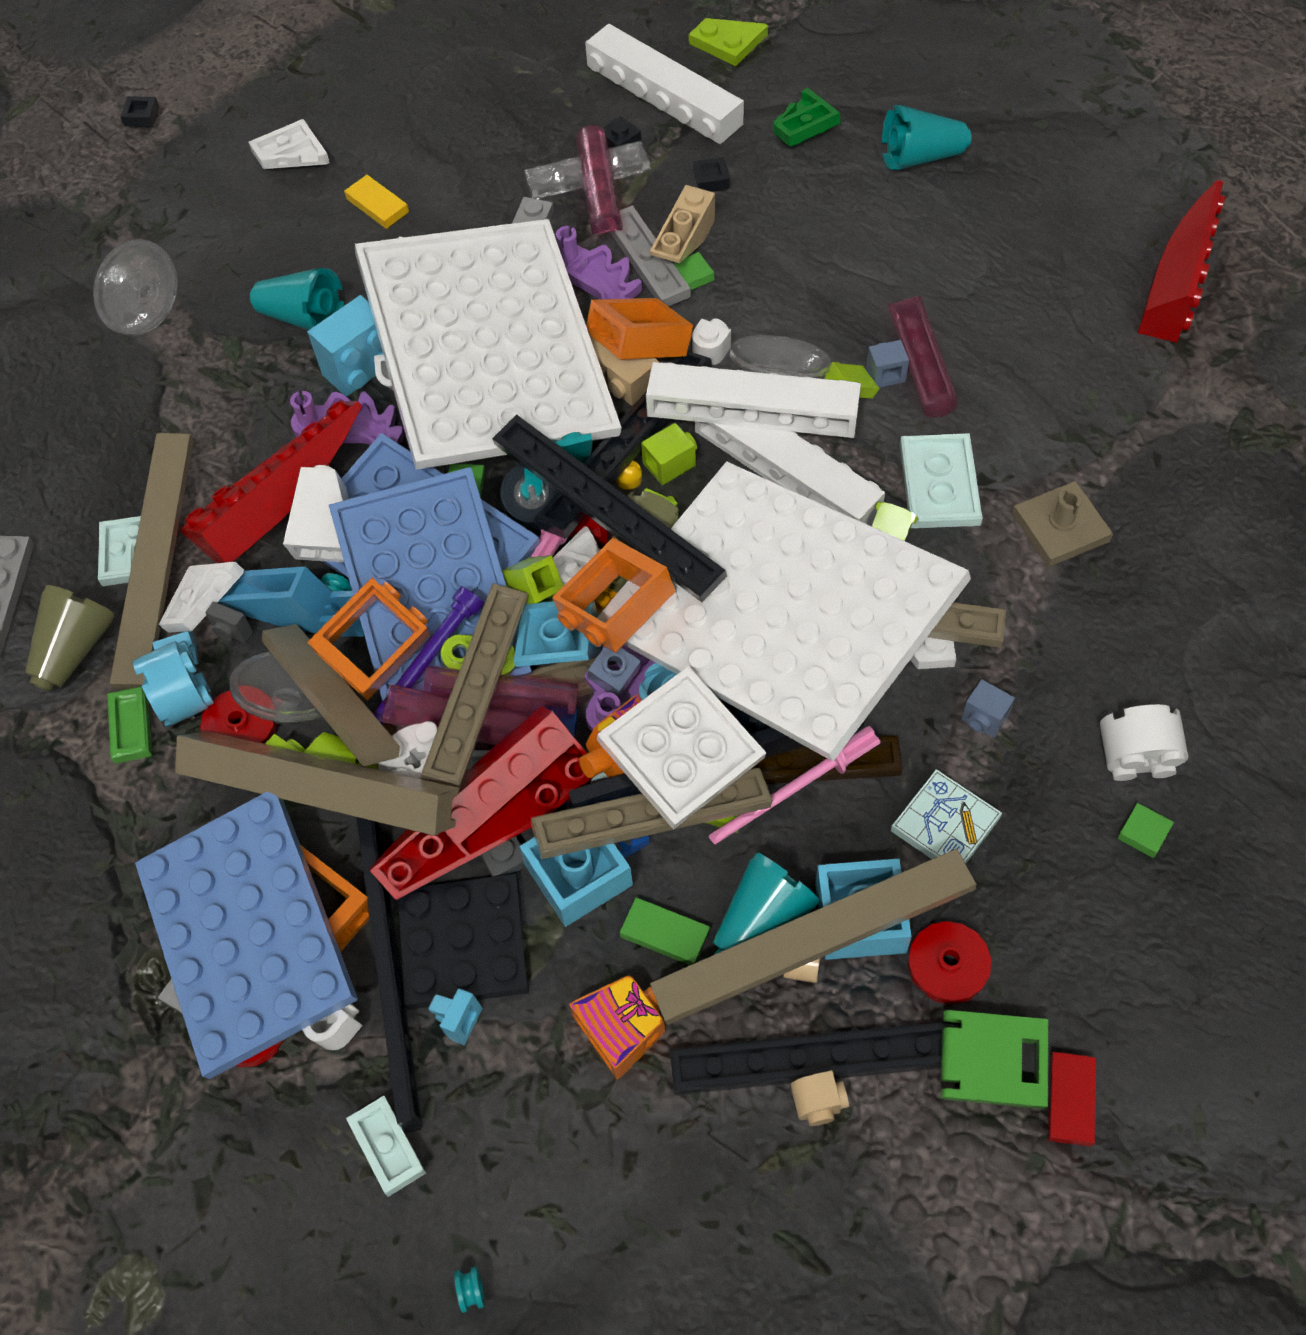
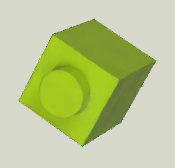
(669, 453)
(534, 576)

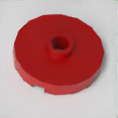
(225, 711)
(946, 982)

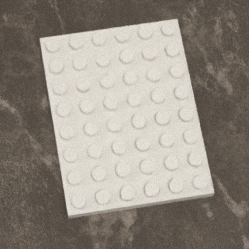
(483, 333)
(809, 611)

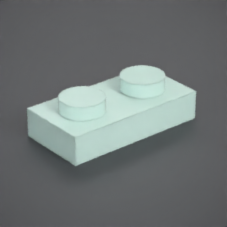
(385, 1146)

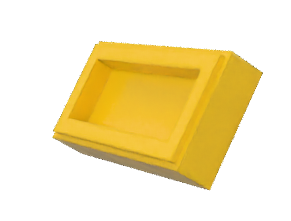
(376, 201)

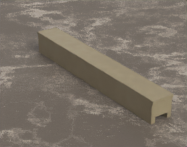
(317, 781)

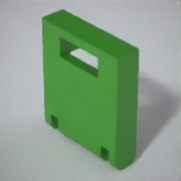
(988, 1059)

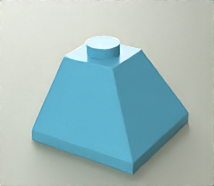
(546, 641)

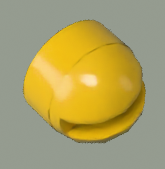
(630, 477)

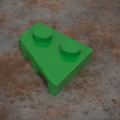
(805, 119)

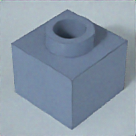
(887, 363)
(609, 680)
(987, 709)

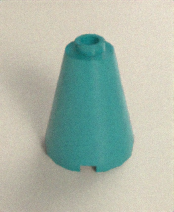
(921, 137)
(298, 297)
(762, 903)

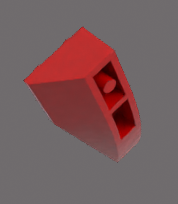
(1181, 269)
(266, 493)
(499, 795)

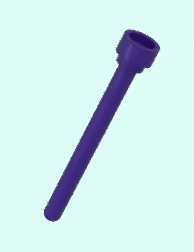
(463, 607)

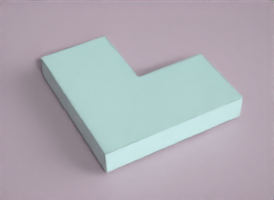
(116, 550)

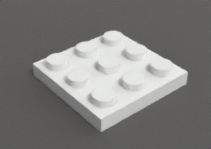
(681, 747)

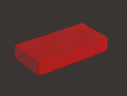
(1072, 1099)

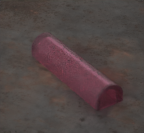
(598, 180)
(924, 356)
(514, 692)
(412, 706)

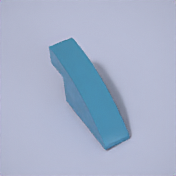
(288, 598)

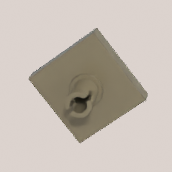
(1062, 523)

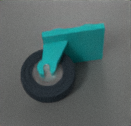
(525, 494)

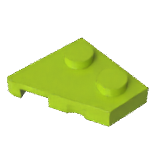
(728, 38)

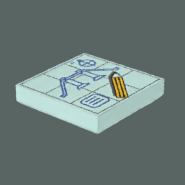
(945, 819)

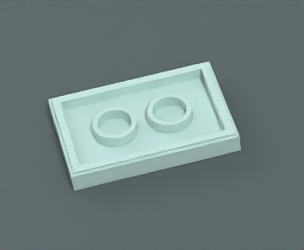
(940, 480)

